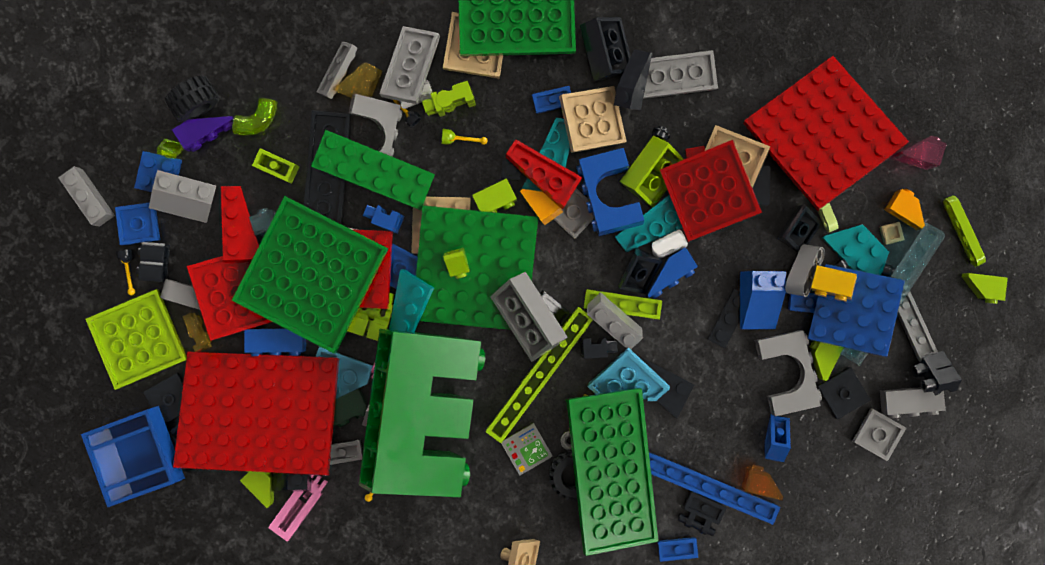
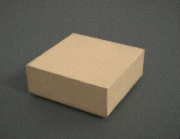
(891, 233)

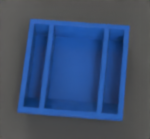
(132, 456)

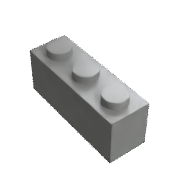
(86, 196)
(614, 321)
(910, 402)

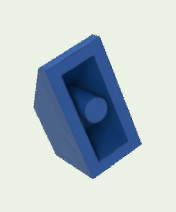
(777, 438)

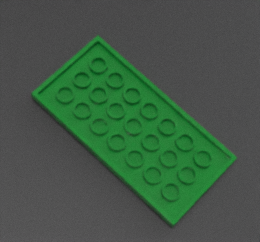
(612, 471)

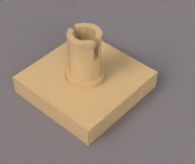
(522, 552)

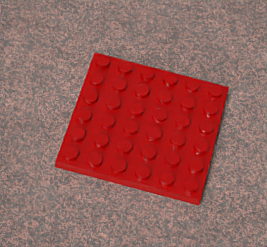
(825, 132)

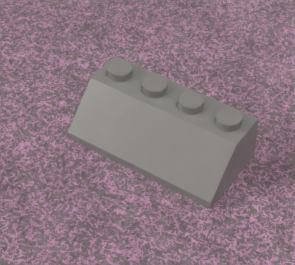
(528, 316)

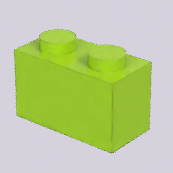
(275, 166)
(495, 197)

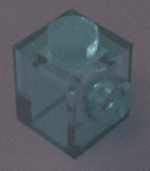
(262, 221)

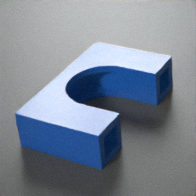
(607, 218)

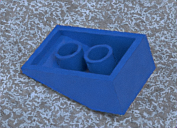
(761, 298)

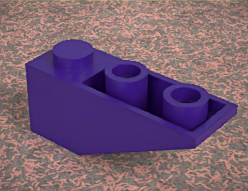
(197, 131)

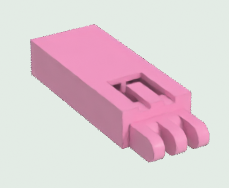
(295, 510)

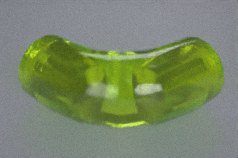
(258, 121)

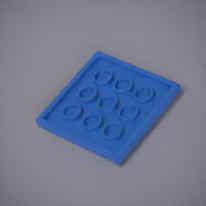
(865, 320)

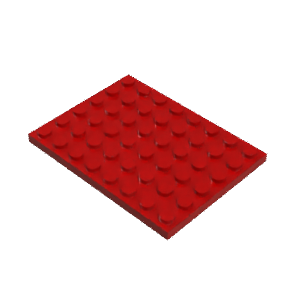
(257, 413)

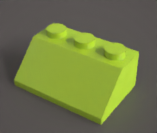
(644, 175)

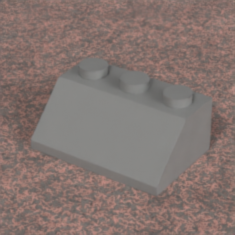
(182, 196)

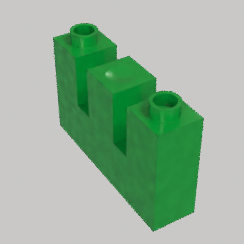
(407, 411)

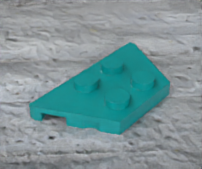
(859, 249)

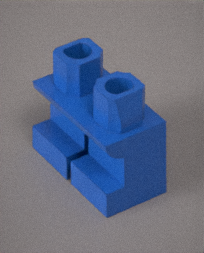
(380, 218)

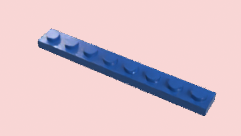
(713, 489)

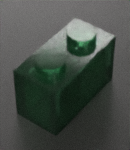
(349, 406)

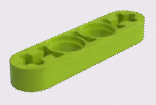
(964, 230)

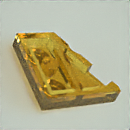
(360, 82)
(194, 327)

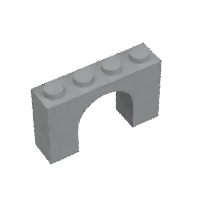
(383, 114)
(805, 393)

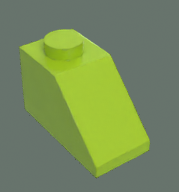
(456, 263)
(987, 287)
(824, 358)
(260, 486)

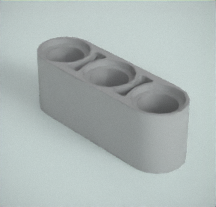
(803, 270)
(179, 293)

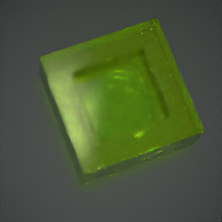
(169, 148)

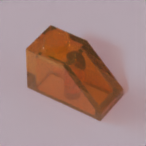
(760, 482)

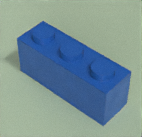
(273, 341)

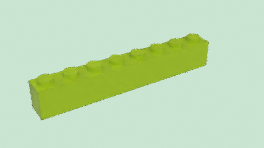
(538, 377)

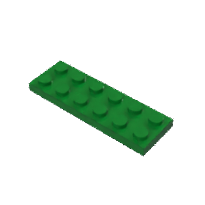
(372, 170)

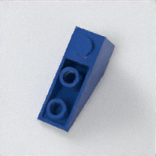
(674, 268)

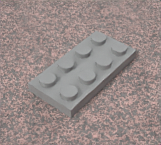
(410, 65)
(681, 74)

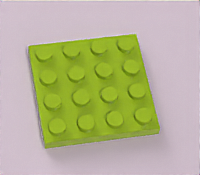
(136, 339)

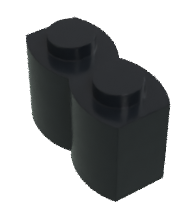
(153, 262)

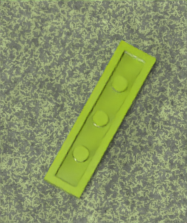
(629, 304)

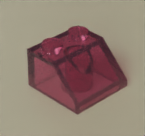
(922, 154)

